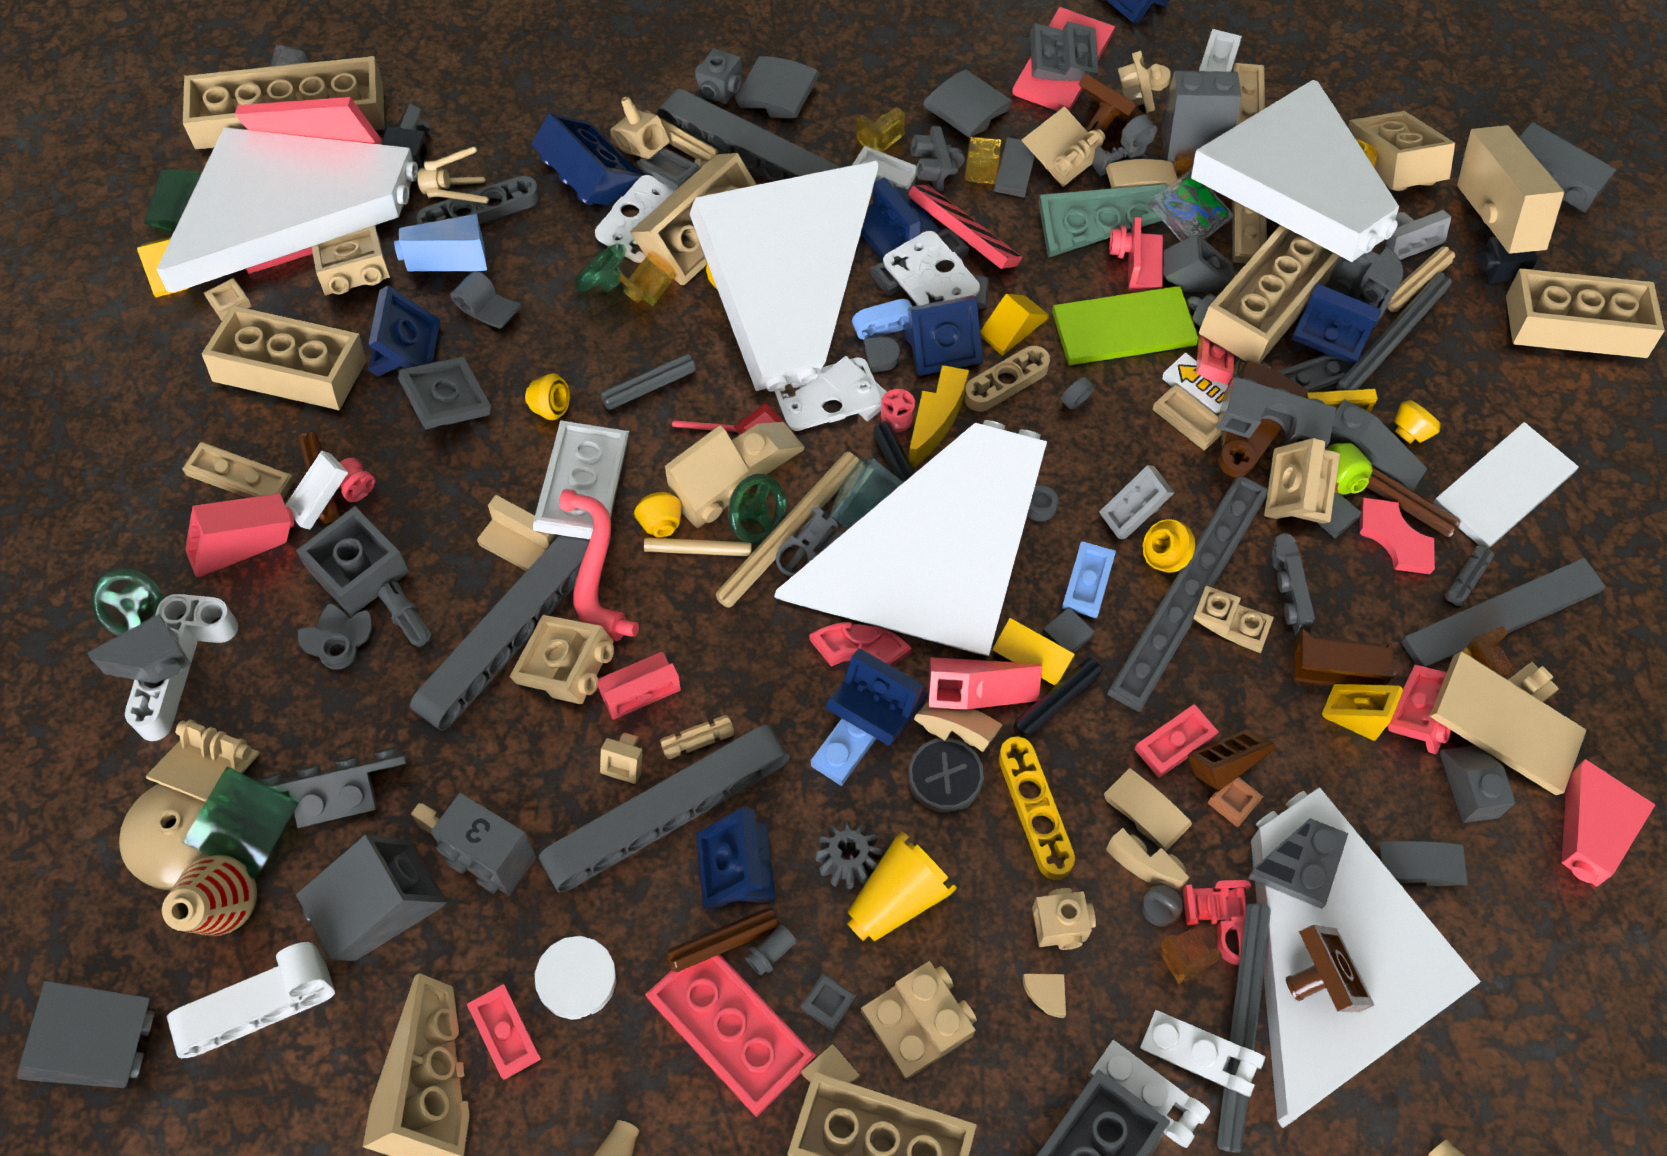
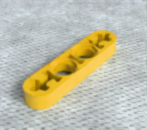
(1039, 806)

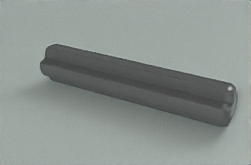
(648, 381)

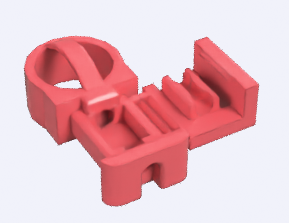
(1217, 905)

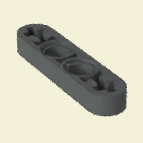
(484, 212)

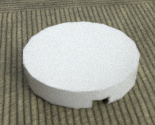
(575, 977)

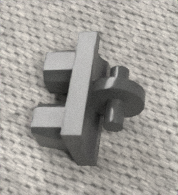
(939, 158)

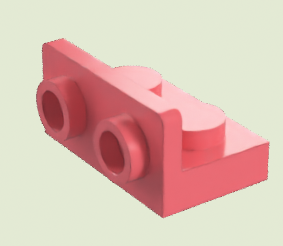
(1415, 706)

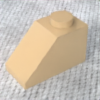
(767, 446)

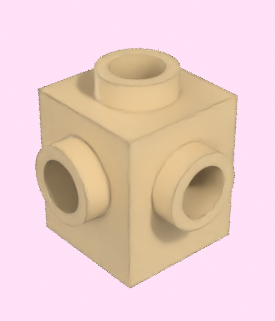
(1063, 919)

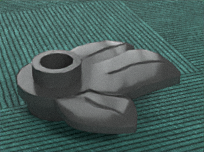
(334, 633)

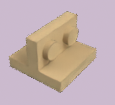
(1302, 481)

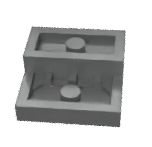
(1063, 53)
(777, 86)
(967, 103)

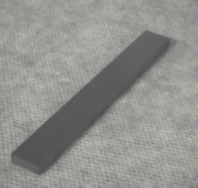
(1180, 603)

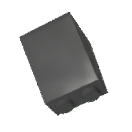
(1198, 110)
(369, 896)
(85, 1036)

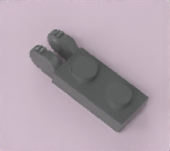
(1293, 582)

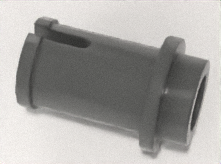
(770, 950)

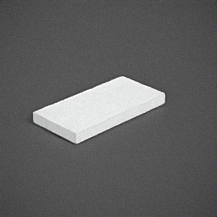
(581, 460)
(1506, 485)

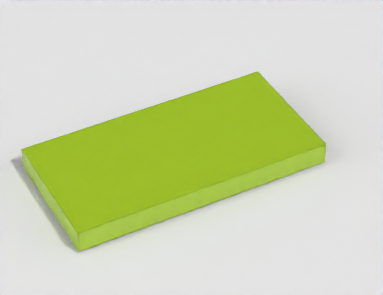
(1124, 325)

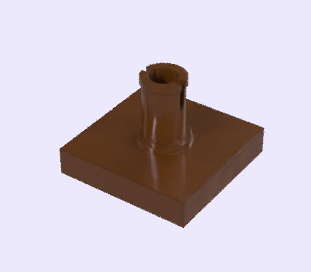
(1110, 104)
(1332, 971)

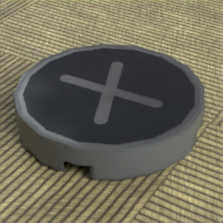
(945, 775)

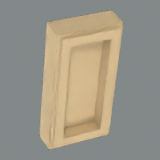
(1188, 416)

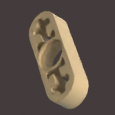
(1001, 391)

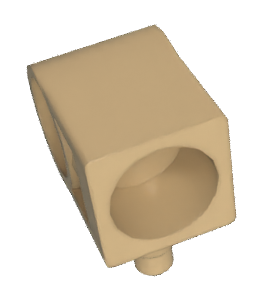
(639, 132)

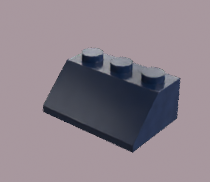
(585, 159)

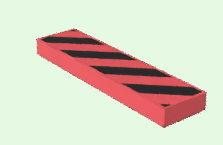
(964, 226)

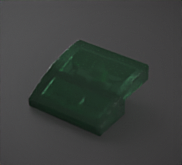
(171, 198)
(241, 820)

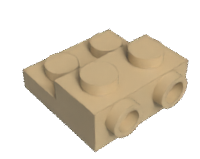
(350, 261)
(564, 658)
(920, 1019)

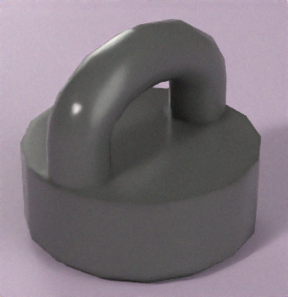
(1200, 307)
(1162, 905)

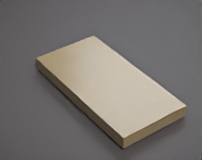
(1508, 723)

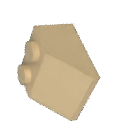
(706, 476)

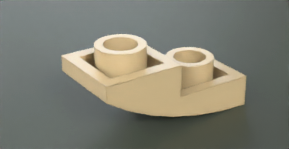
(1140, 173)
(1227, 618)
(969, 724)
(1148, 808)
(1156, 870)

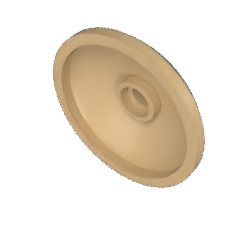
(148, 847)

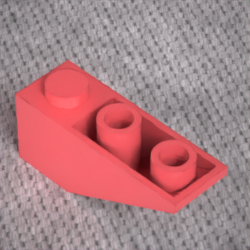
(981, 683)

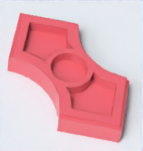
(1407, 547)

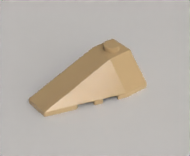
(419, 1090)

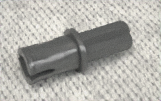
(405, 614)

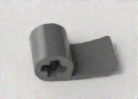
(478, 299)

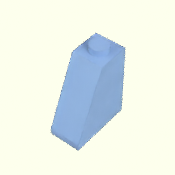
(443, 245)

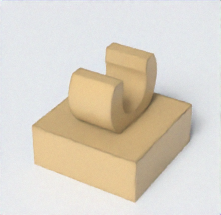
(1535, 682)
(621, 758)

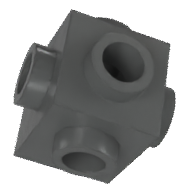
(719, 76)

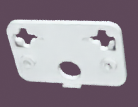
(618, 226)
(922, 274)
(816, 393)

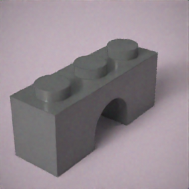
(1248, 403)

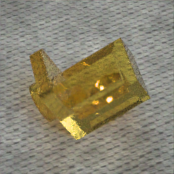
(648, 280)

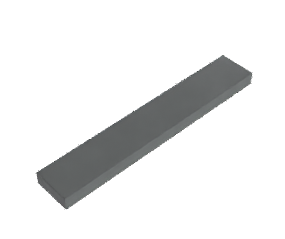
(1511, 609)

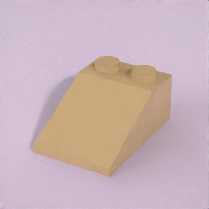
(1406, 149)

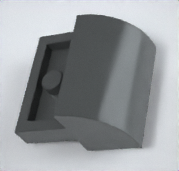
(1369, 278)

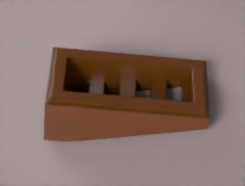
(1222, 763)

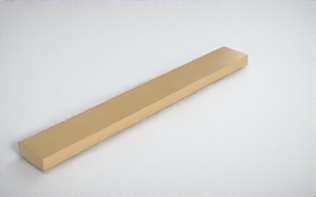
(1248, 226)

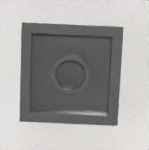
(444, 392)

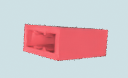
(235, 531)
(1599, 822)

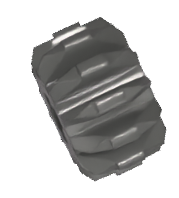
(848, 839)

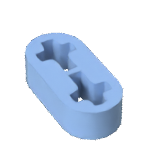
(881, 319)

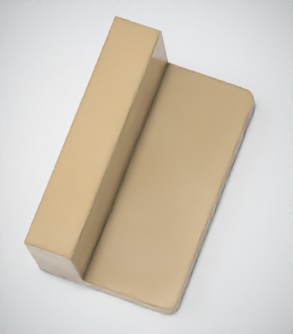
(512, 534)

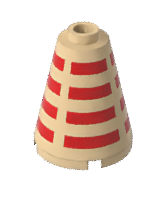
(211, 897)

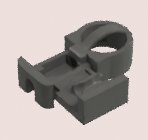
(1135, 138)
(815, 535)

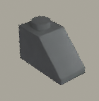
(1197, 266)
(142, 653)
(1477, 783)

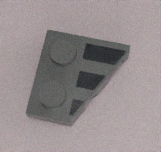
(1304, 863)

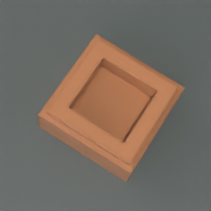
(1235, 801)

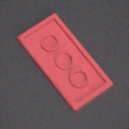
(1055, 93)
(316, 118)
(732, 1030)

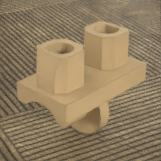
(1139, 82)

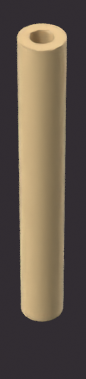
(697, 546)

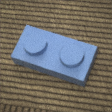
(1089, 579)
(842, 751)

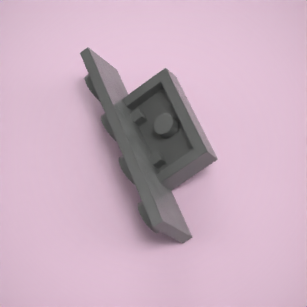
(336, 790)

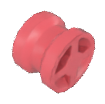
(896, 401)
(357, 482)

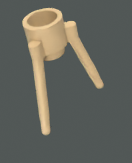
(434, 180)

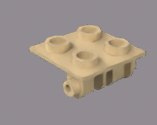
(1064, 145)
(200, 760)

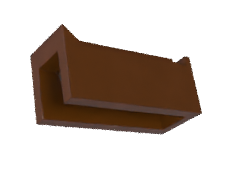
(1342, 661)

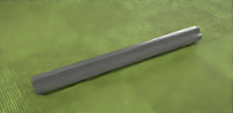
(1394, 333)
(1244, 1021)

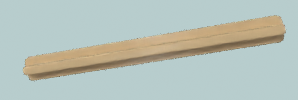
(791, 525)

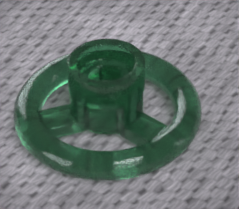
(602, 270)
(754, 508)
(141, 593)

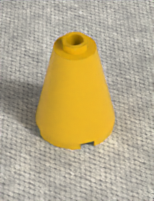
(898, 890)

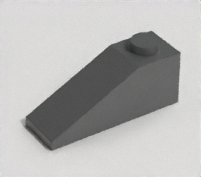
(1376, 443)

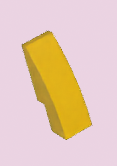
(937, 413)

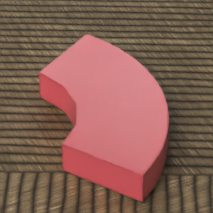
(843, 639)

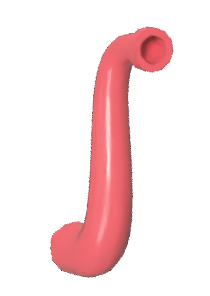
(587, 582)

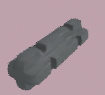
(1469, 575)

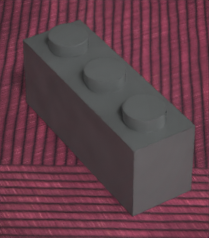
(1574, 170)

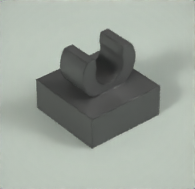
(410, 121)

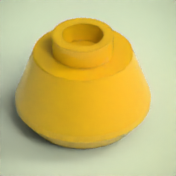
(548, 396)
(1415, 422)
(659, 513)

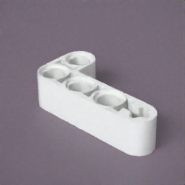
(154, 709)
(245, 1007)

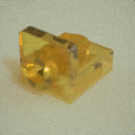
(883, 132)
(983, 160)

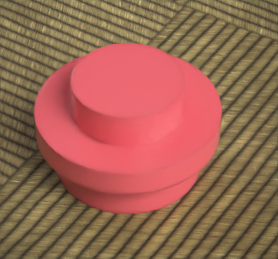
(1120, 241)

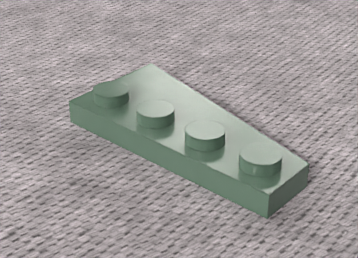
(1088, 216)

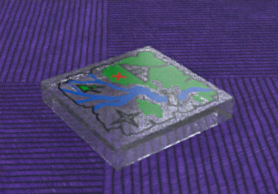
(1190, 208)

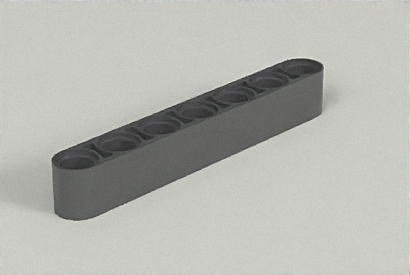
(730, 134)
(500, 634)
(663, 808)

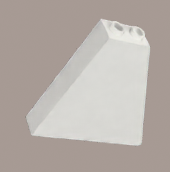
(1303, 173)
(278, 196)
(784, 265)
(935, 548)
(1392, 943)

